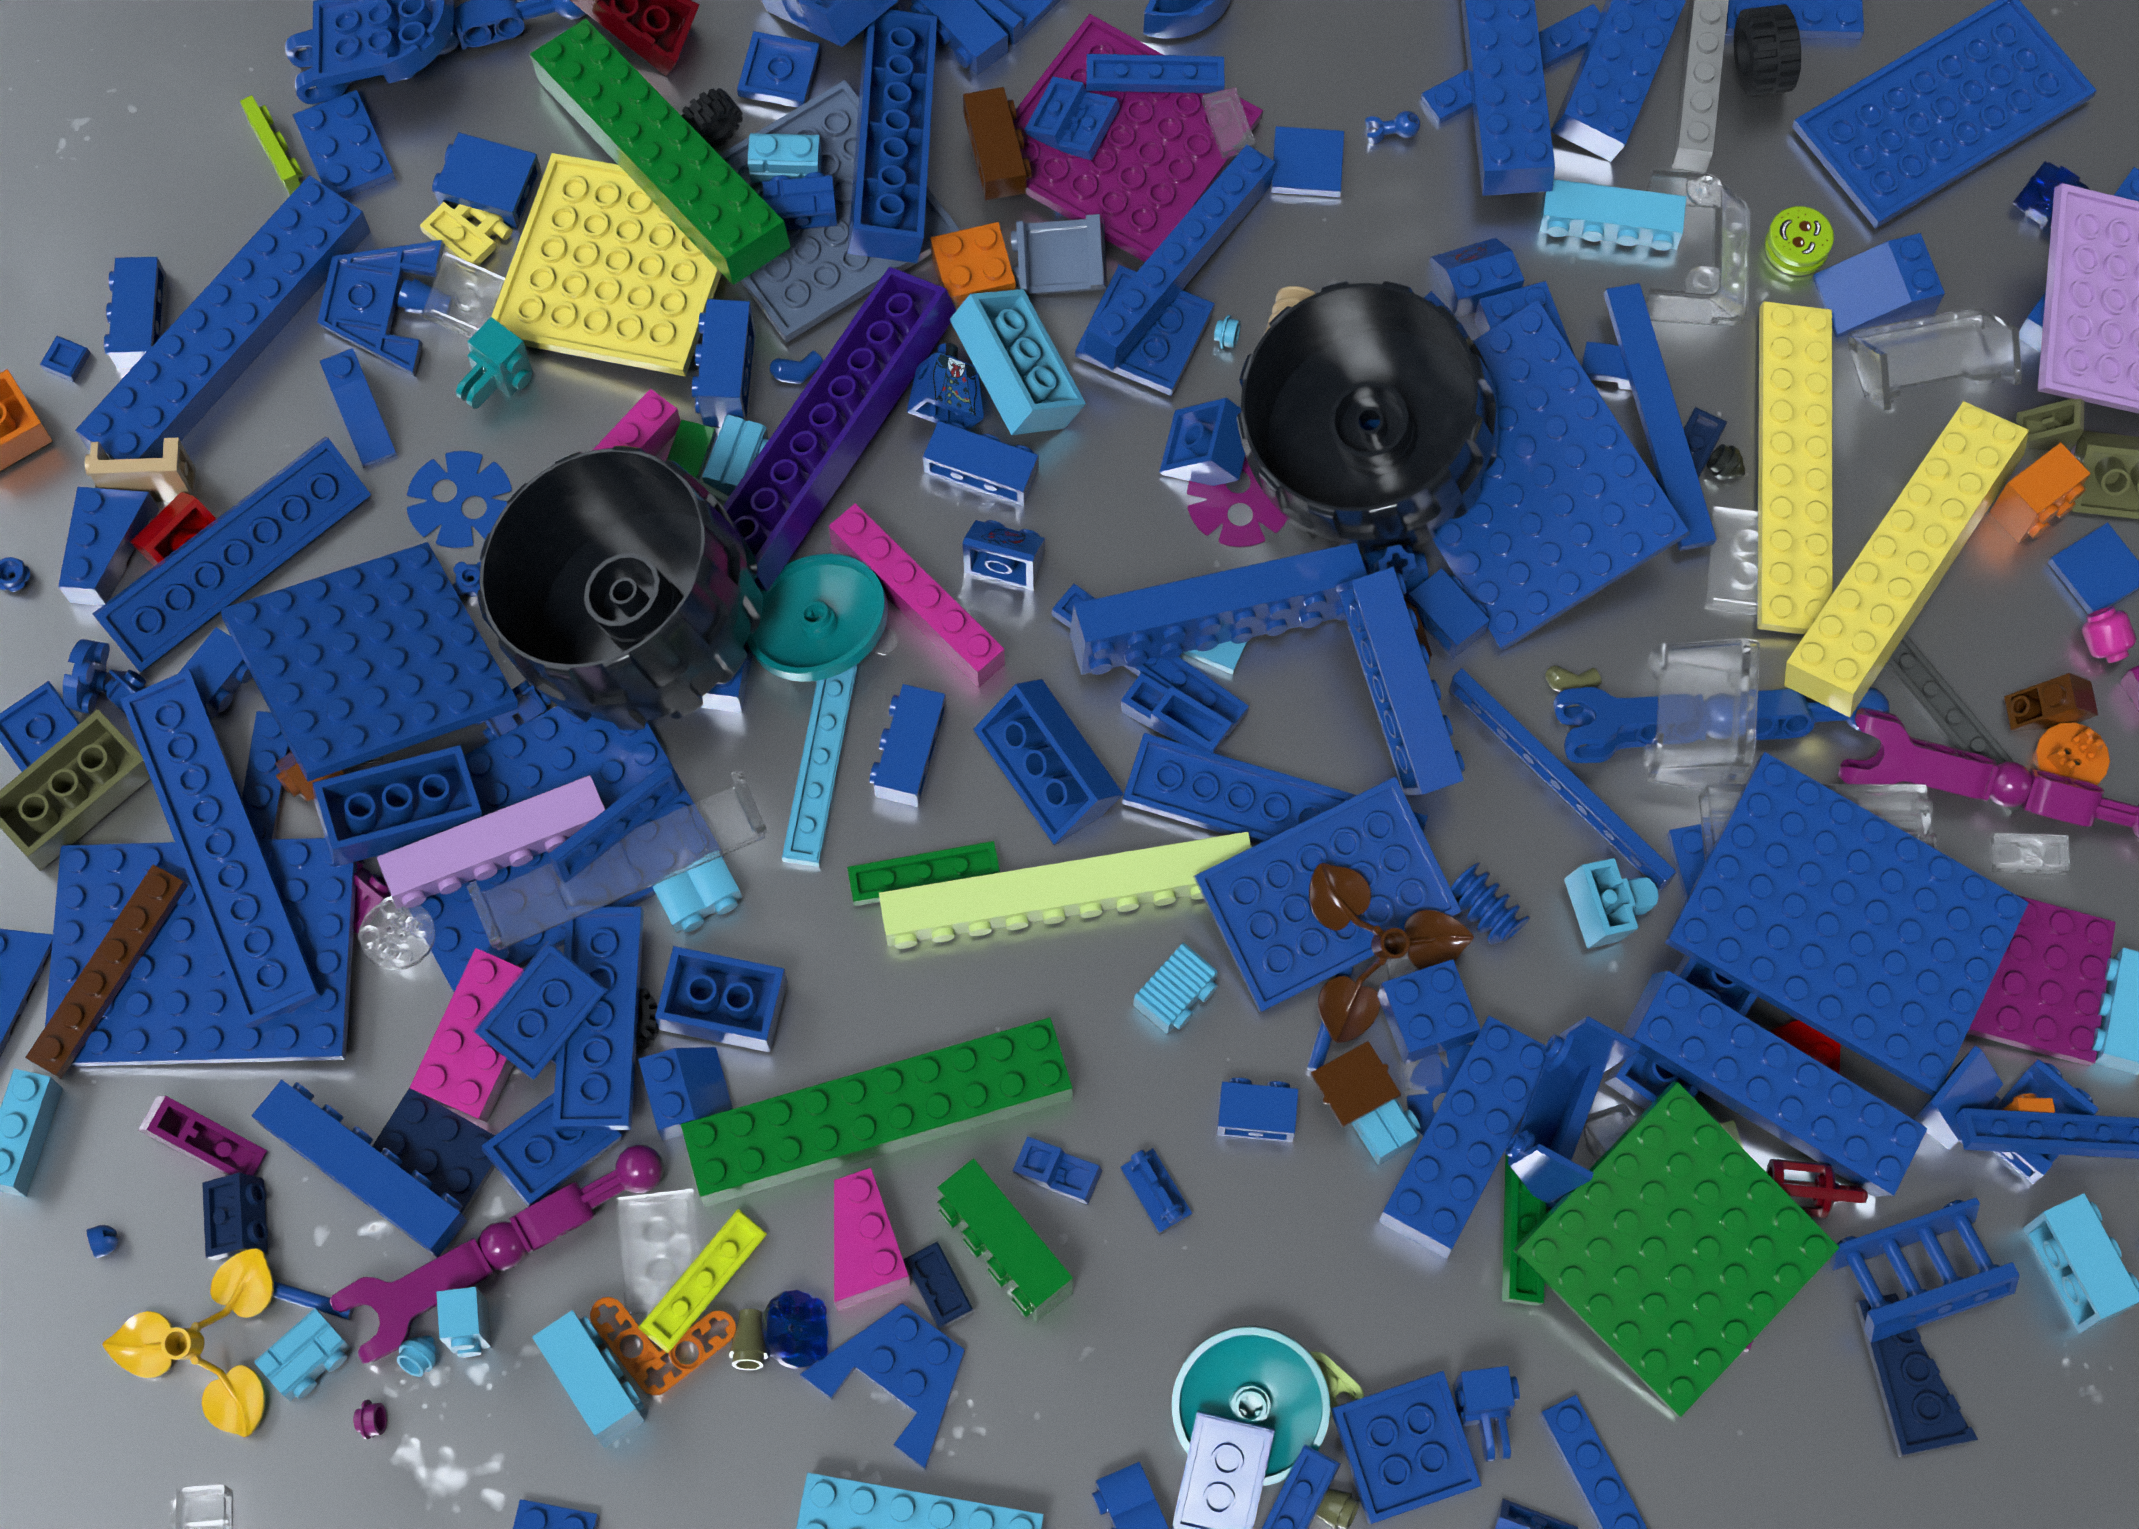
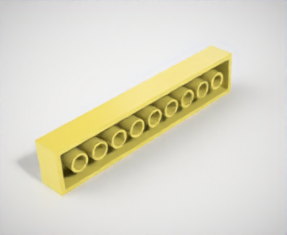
(1905, 559)

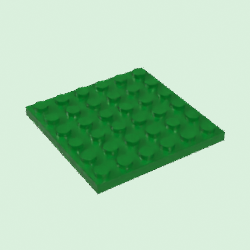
(1676, 1249)

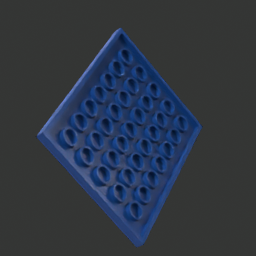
(1565, 496)
(520, 766)
(1847, 924)
(178, 994)

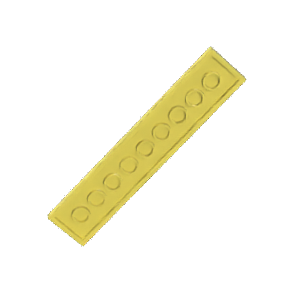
(1794, 466)

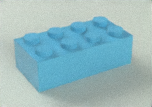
(1017, 361)

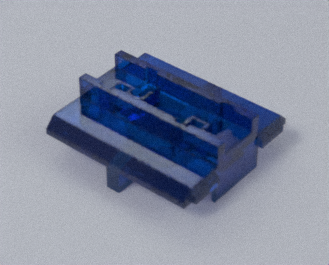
(2038, 194)

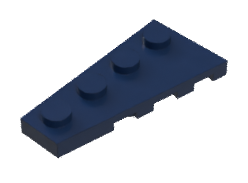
(1913, 1393)

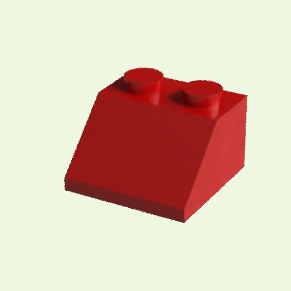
(172, 528)

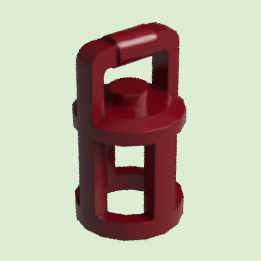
(1823, 1190)

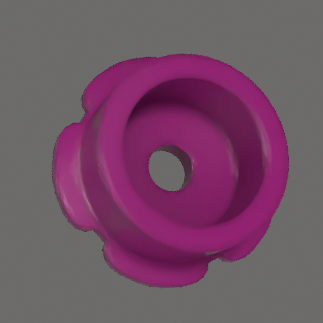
(370, 1419)

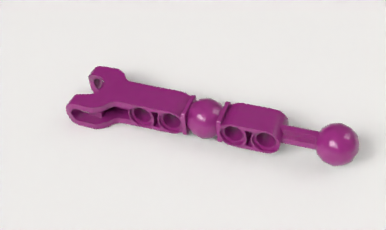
(1978, 776)
(497, 1248)

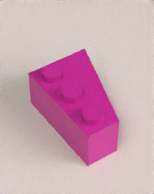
(864, 1243)

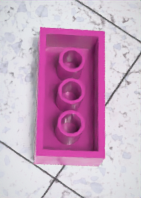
(458, 1063)

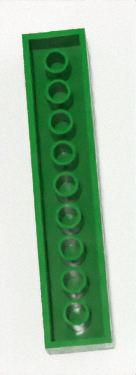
(660, 151)
(877, 1112)

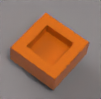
(2030, 1103)

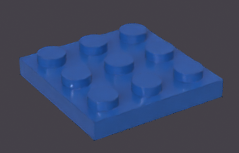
(1168, 344)
(1405, 1447)

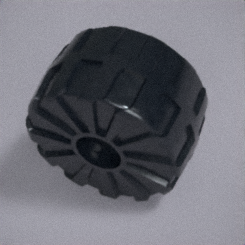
(1358, 359)
(619, 587)

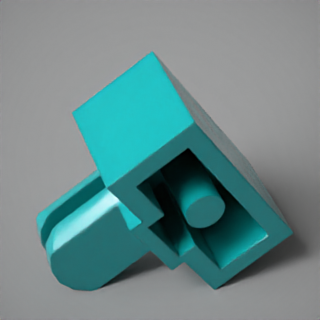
(496, 362)

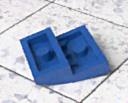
(1072, 118)

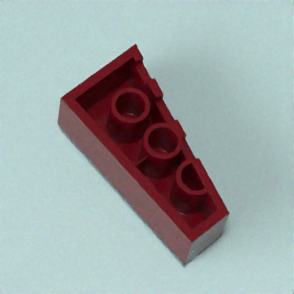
(648, 27)

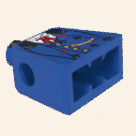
(946, 389)

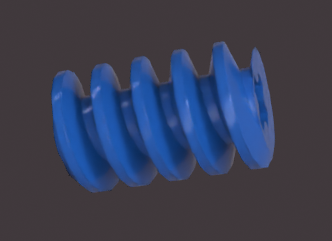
(1487, 906)

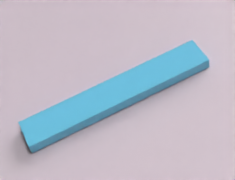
(819, 769)

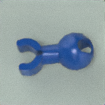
(1403, 125)

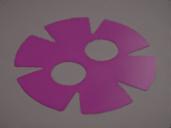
(1214, 511)

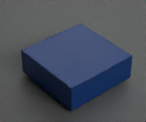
(65, 359)

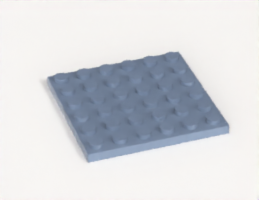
(816, 272)

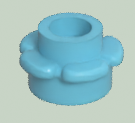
(1227, 332)

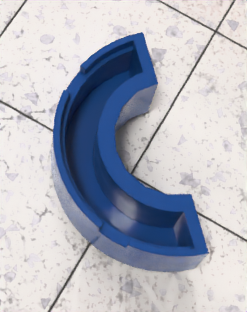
(1181, 17)

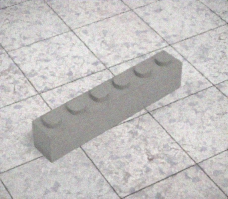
(1700, 85)

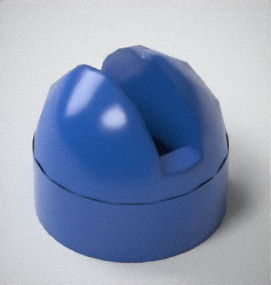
(102, 1240)

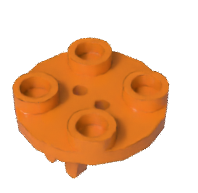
(2084, 747)

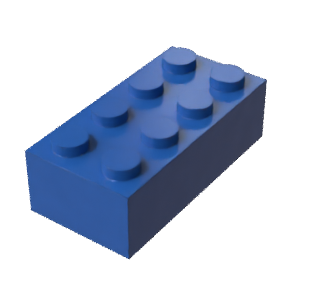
(394, 804)

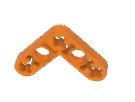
(650, 1356)

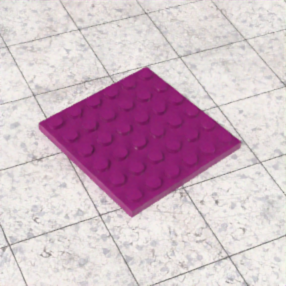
(1149, 163)

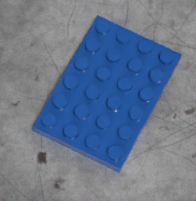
(1264, 892)

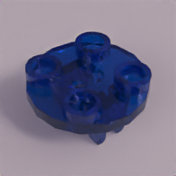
(795, 1311)

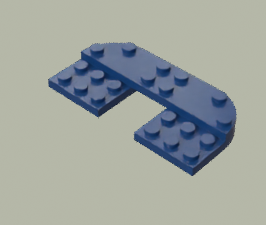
(377, 38)

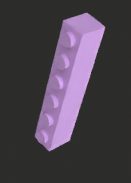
(488, 843)

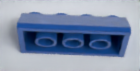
(1047, 760)

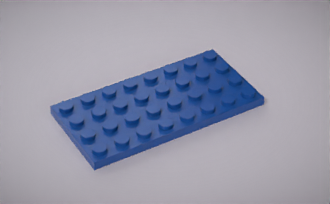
(1943, 109)

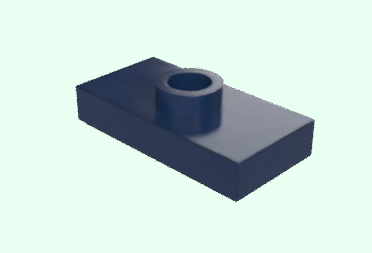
(938, 1285)

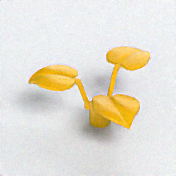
(150, 1344)

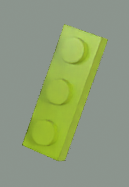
(272, 143)

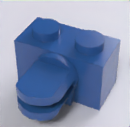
(1484, 1399)

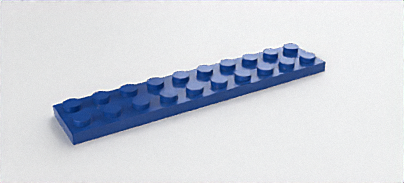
(220, 849)

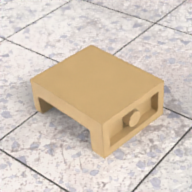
(159, 476)

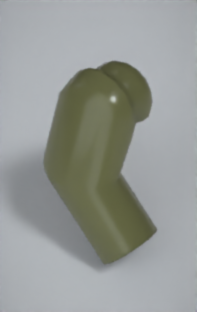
(1562, 679)

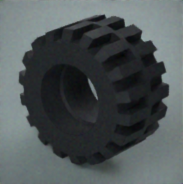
(1767, 50)

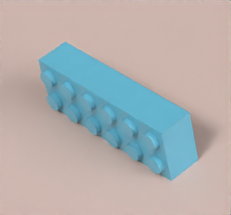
(860, 1505)

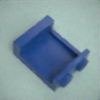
(1017, 16)
(488, 177)
(2044, 1082)

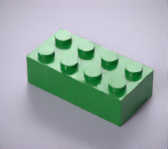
(1004, 1240)

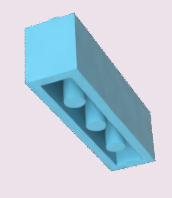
(1613, 215)

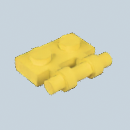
(461, 236)

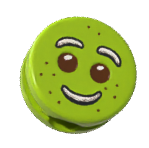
(1799, 240)

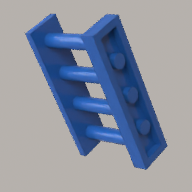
(1922, 1305)

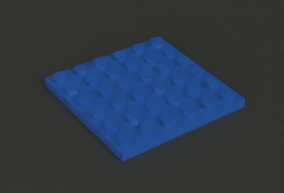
(368, 660)

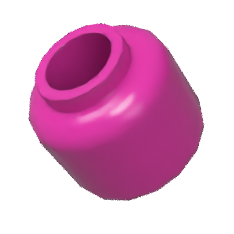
(2108, 634)

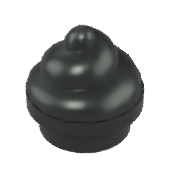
(1726, 463)

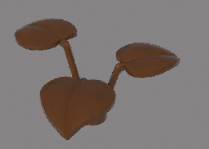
(1428, 937)

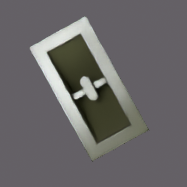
(2053, 424)

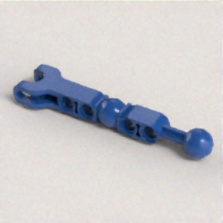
(474, 25)
(1632, 722)

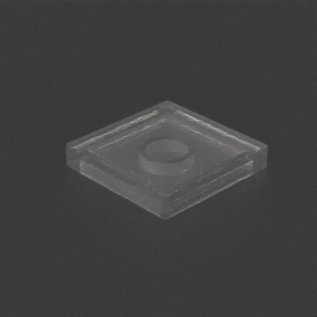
(462, 296)

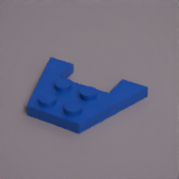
(364, 294)
(906, 1361)

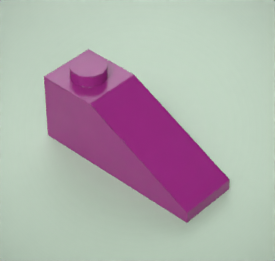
(200, 1138)

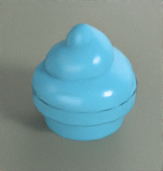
(417, 1355)

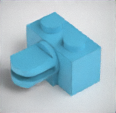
(1608, 903)

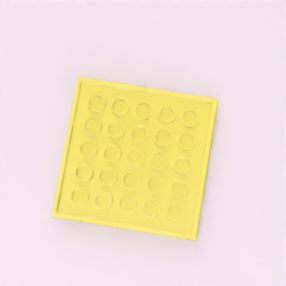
(605, 272)

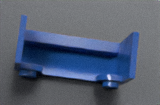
(1560, 1107)

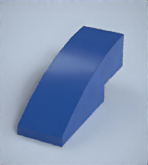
(1174, 714)

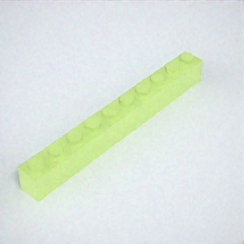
(1052, 891)

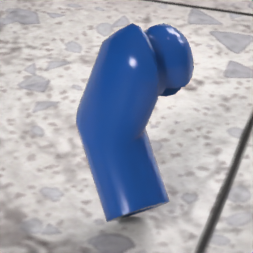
(795, 371)

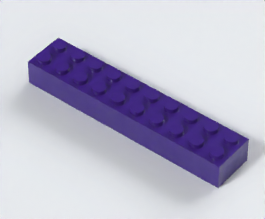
(836, 417)

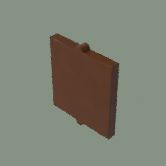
(1355, 1084)

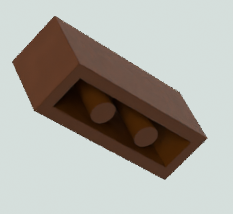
(996, 143)

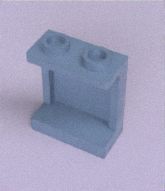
(1060, 256)

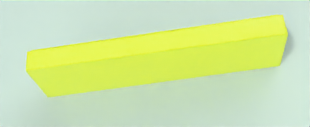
(702, 1281)

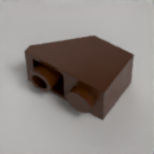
(2050, 703)

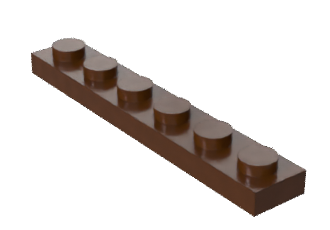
(106, 971)

